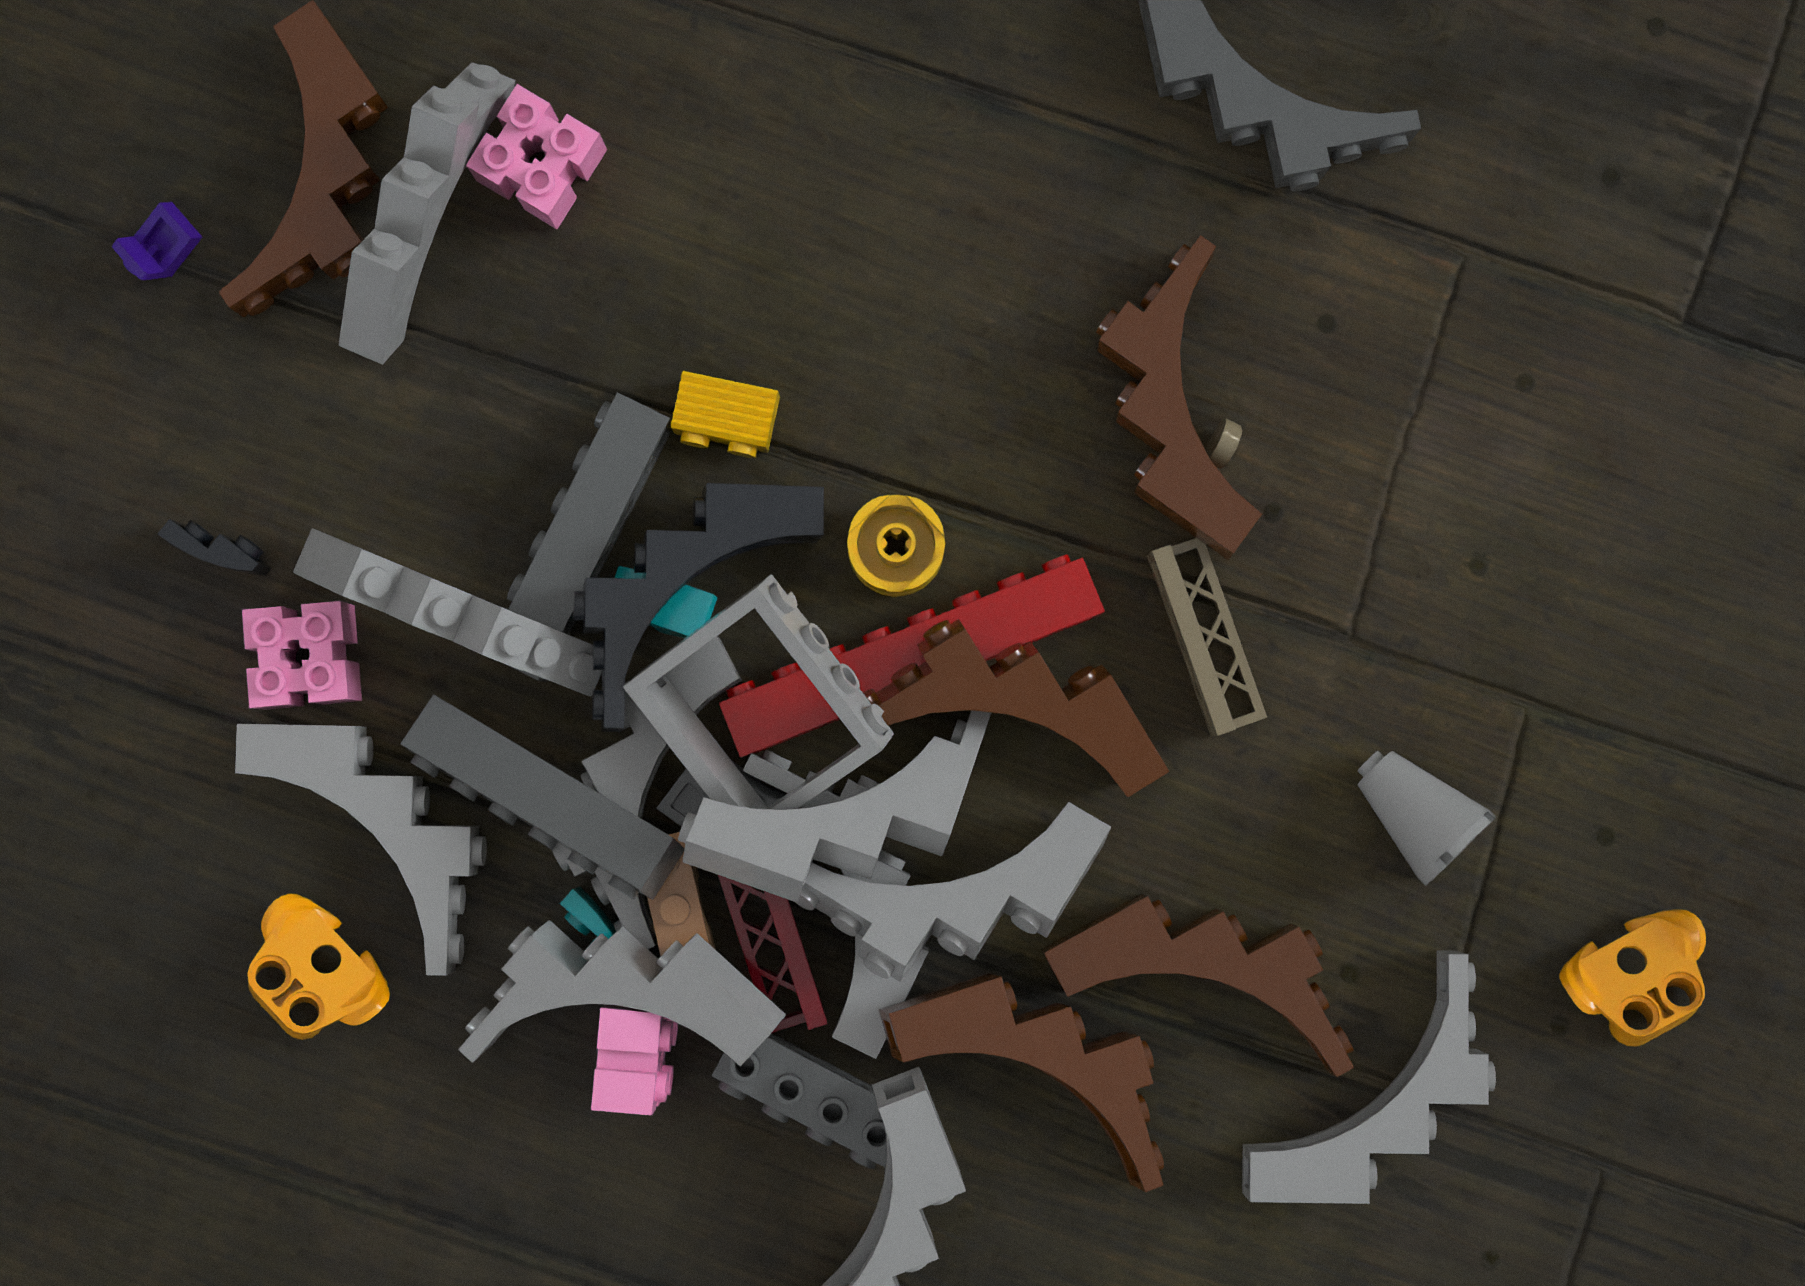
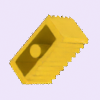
(724, 414)

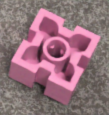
(529, 128)
(278, 636)
(631, 1060)

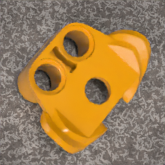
(292, 933)
(1670, 946)

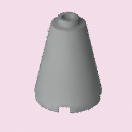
(1421, 813)

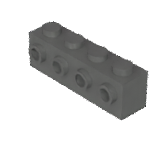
(811, 1092)

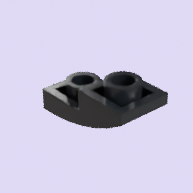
(225, 551)

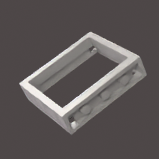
(810, 650)

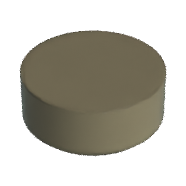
(1224, 442)

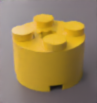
(896, 518)

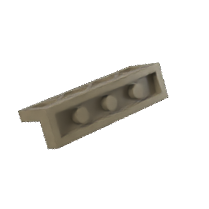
(1192, 643)

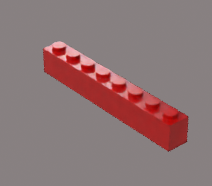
(1015, 614)

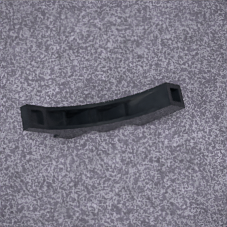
(731, 523)

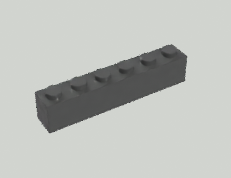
(590, 512)
(542, 797)

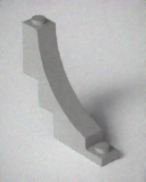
(778, 846)

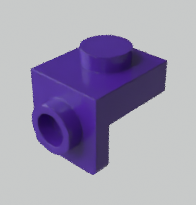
(159, 244)

